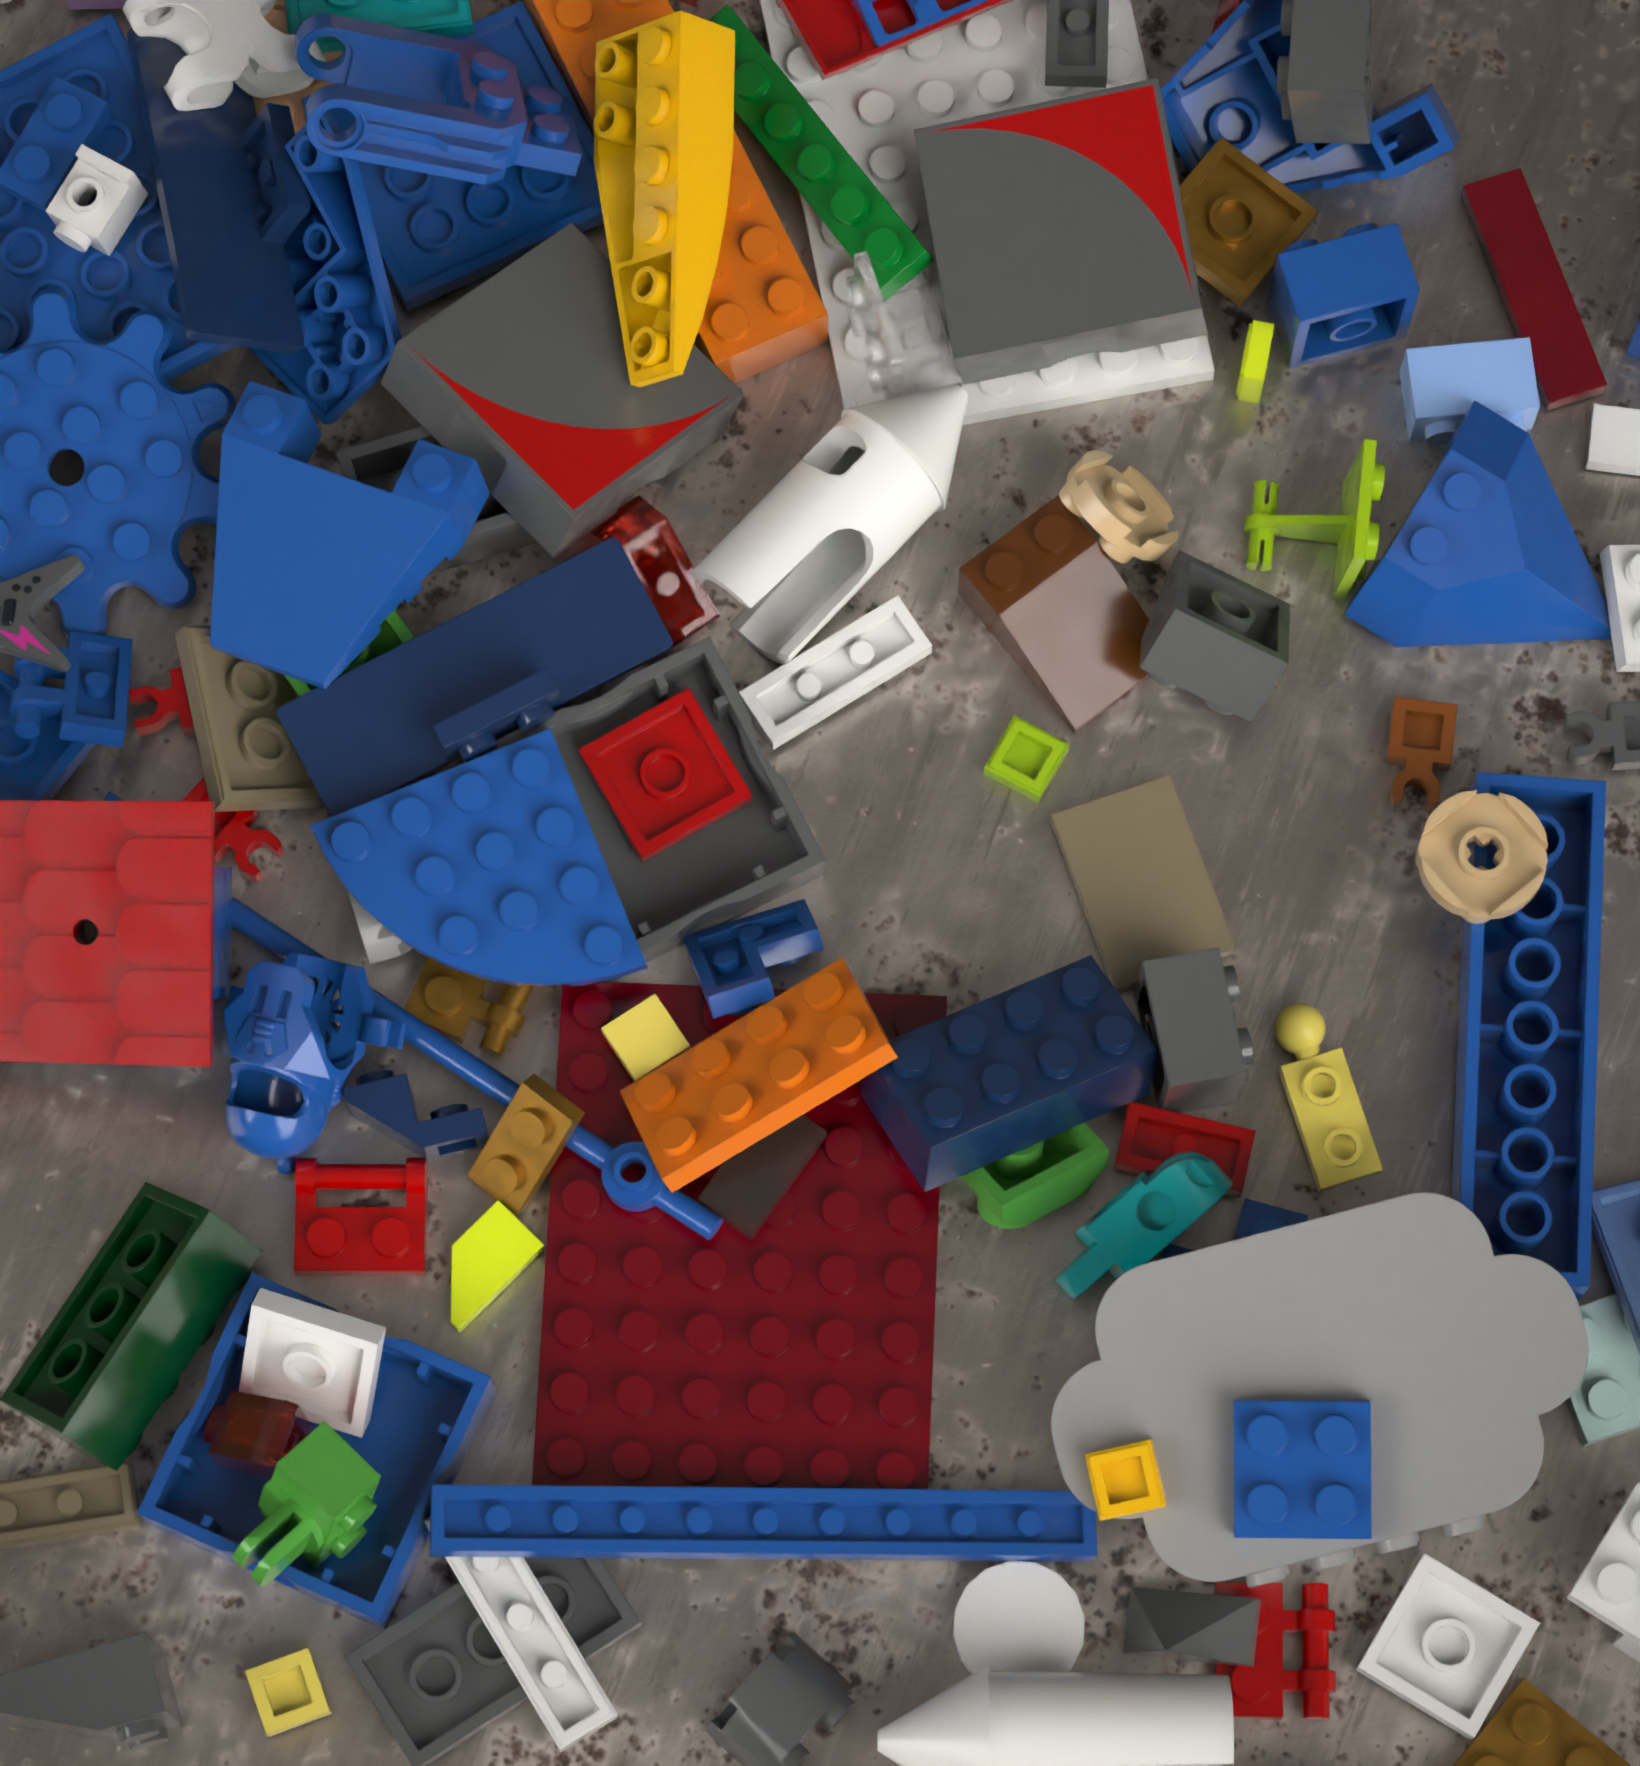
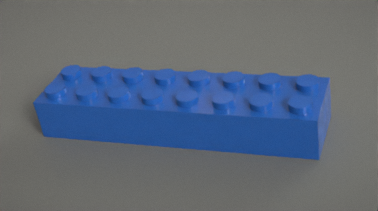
(1534, 1039)

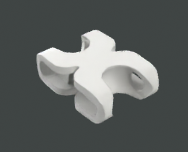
(222, 45)

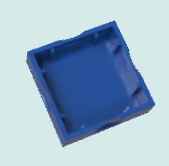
(416, 1437)

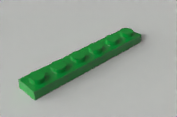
(820, 164)

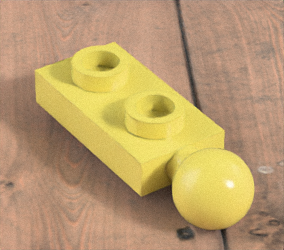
(1324, 1101)

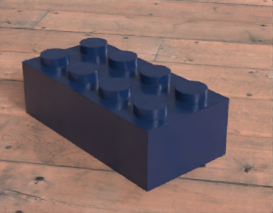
(1010, 1073)

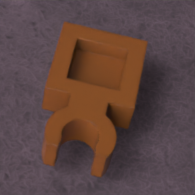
(1421, 742)

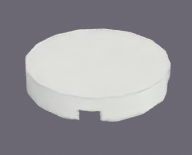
(1018, 1620)

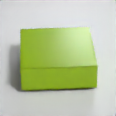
(1026, 759)

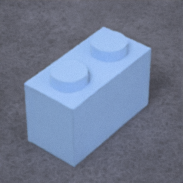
(1446, 379)

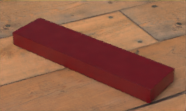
(1533, 288)

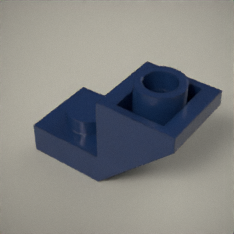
(390, 1108)

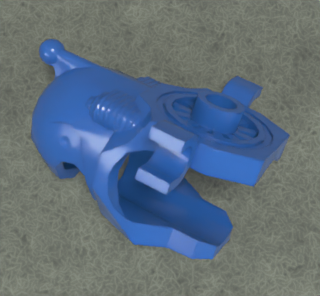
(295, 1050)

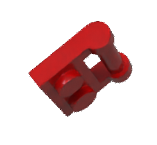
(361, 1238)

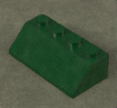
(132, 1325)

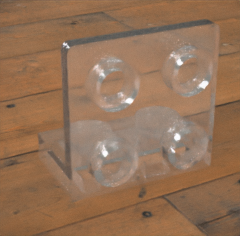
(901, 334)

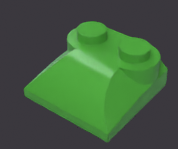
(1038, 1178)

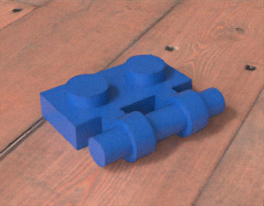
(93, 693)

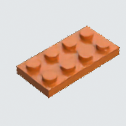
(757, 1074)

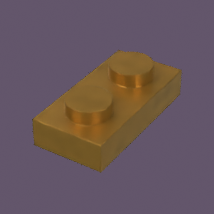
(525, 1144)

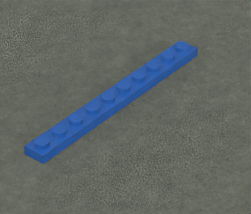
(760, 1523)

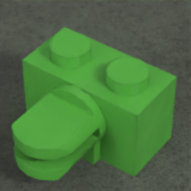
(313, 1501)

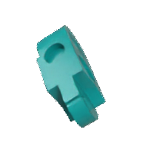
(1144, 1218)

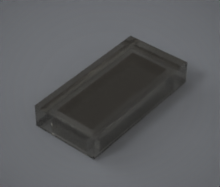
(759, 1176)

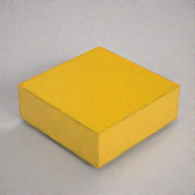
(1126, 1479)

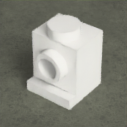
(110, 214)

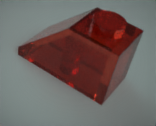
(660, 567)
(254, 1432)

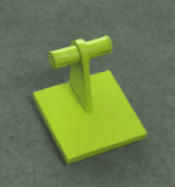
(1351, 530)

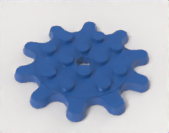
(137, 452)

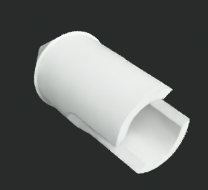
(838, 517)
(1068, 1721)

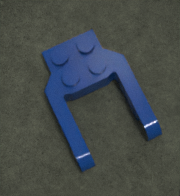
(432, 104)

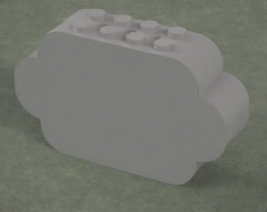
(1343, 1307)

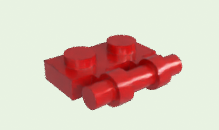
(1260, 1689)

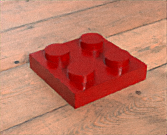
(665, 775)

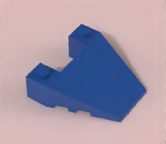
(1233, 95)
(316, 556)

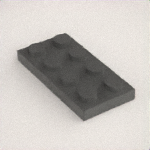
(443, 1674)

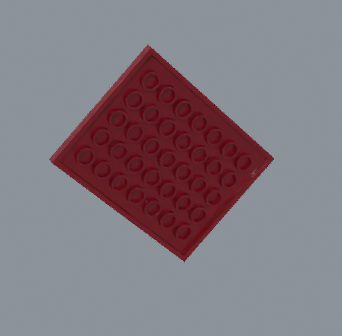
(733, 1352)

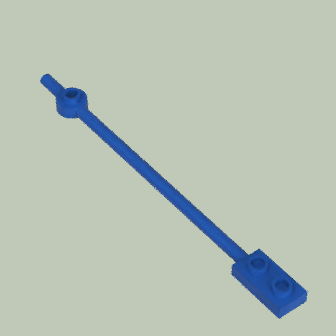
(612, 1161)

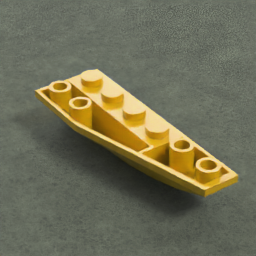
(664, 179)

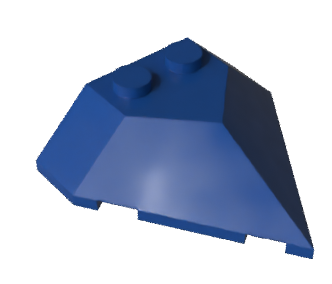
(1483, 553)

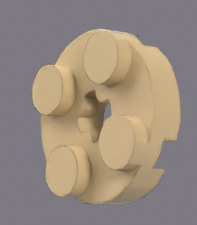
(1120, 508)
(1486, 819)

